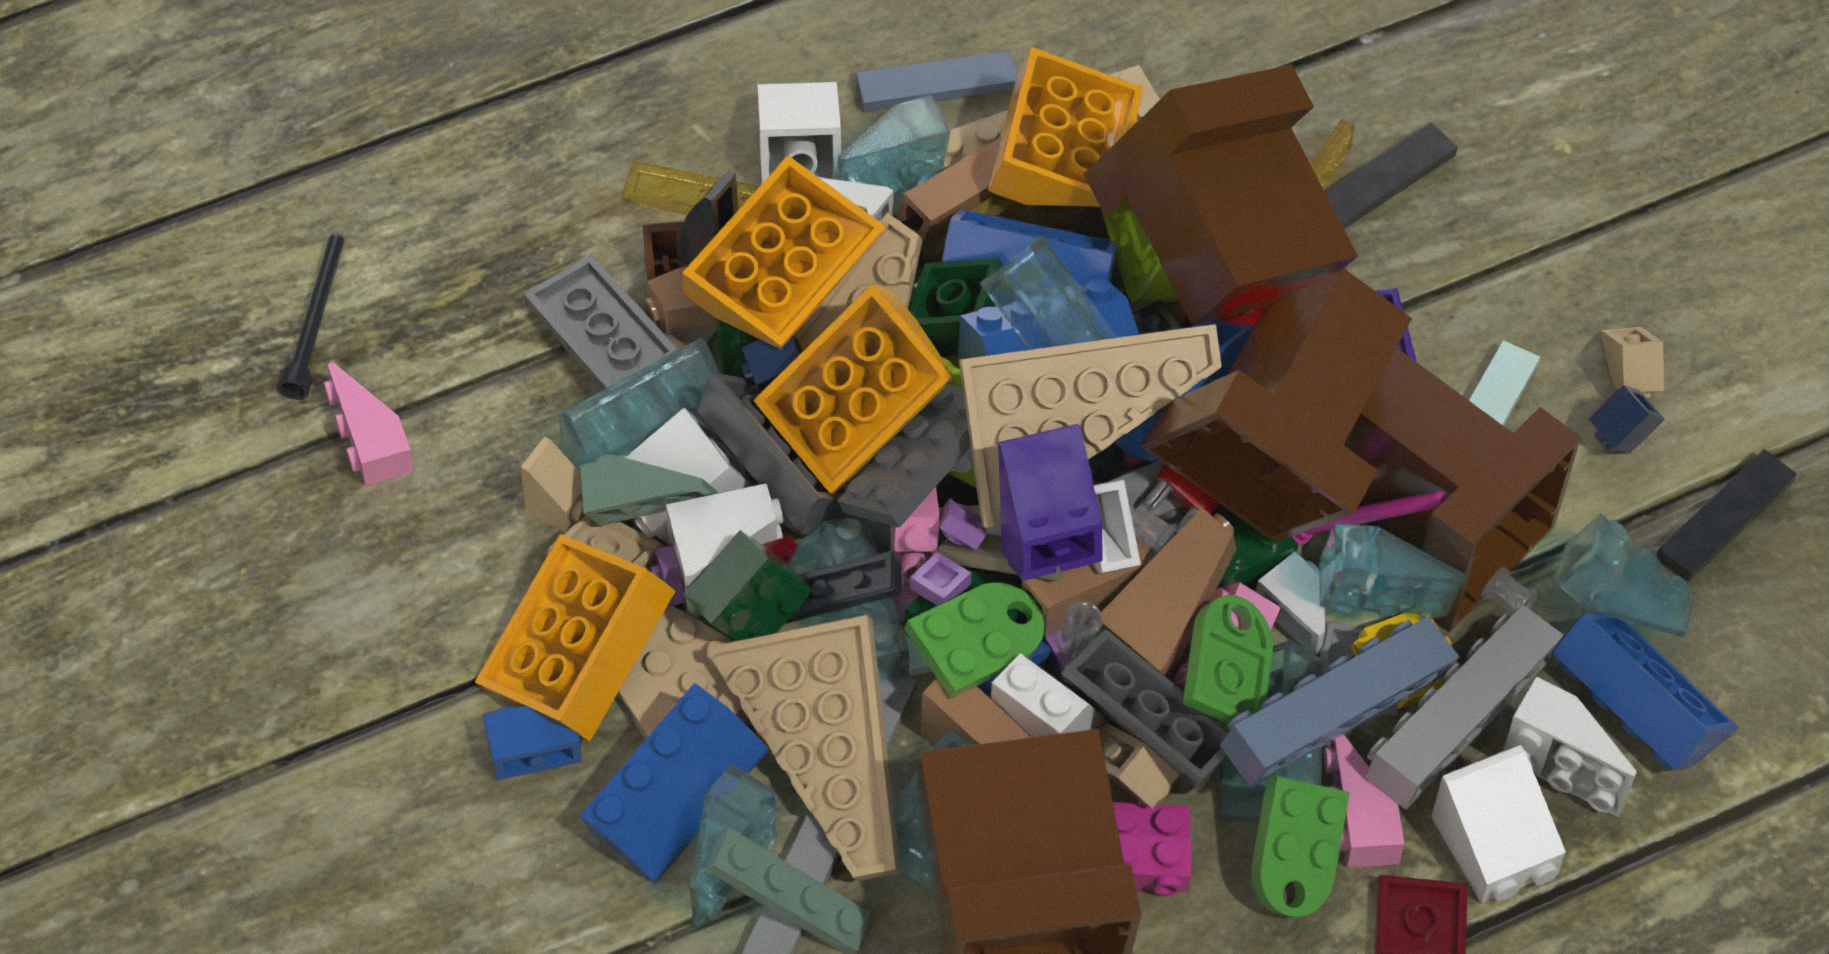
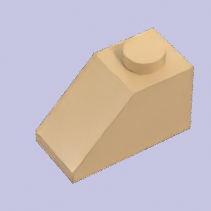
(1634, 359)
(552, 487)
(1135, 766)

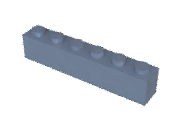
(1338, 700)

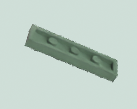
(787, 891)

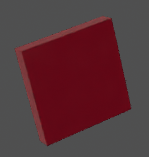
(1420, 916)

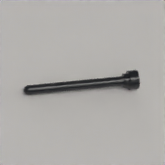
(295, 379)

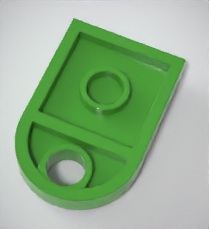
(974, 637)
(1226, 663)
(1297, 844)

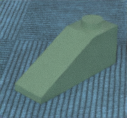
(629, 489)

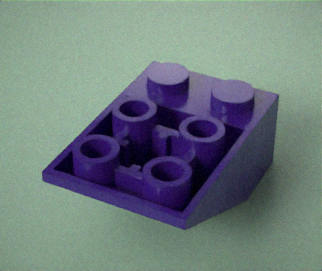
(1048, 503)

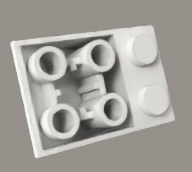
(1570, 748)

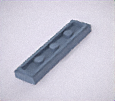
(939, 79)

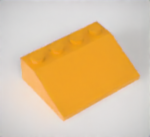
(1058, 128)
(780, 254)
(855, 386)
(576, 635)

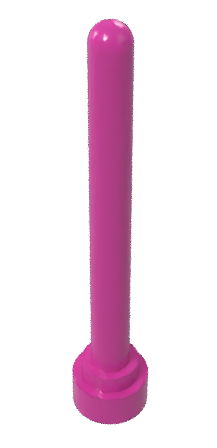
(1381, 511)

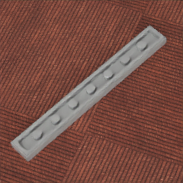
(812, 849)

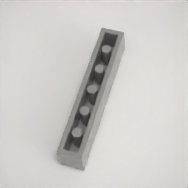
(1462, 707)

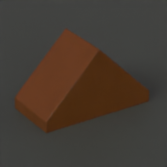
(661, 247)

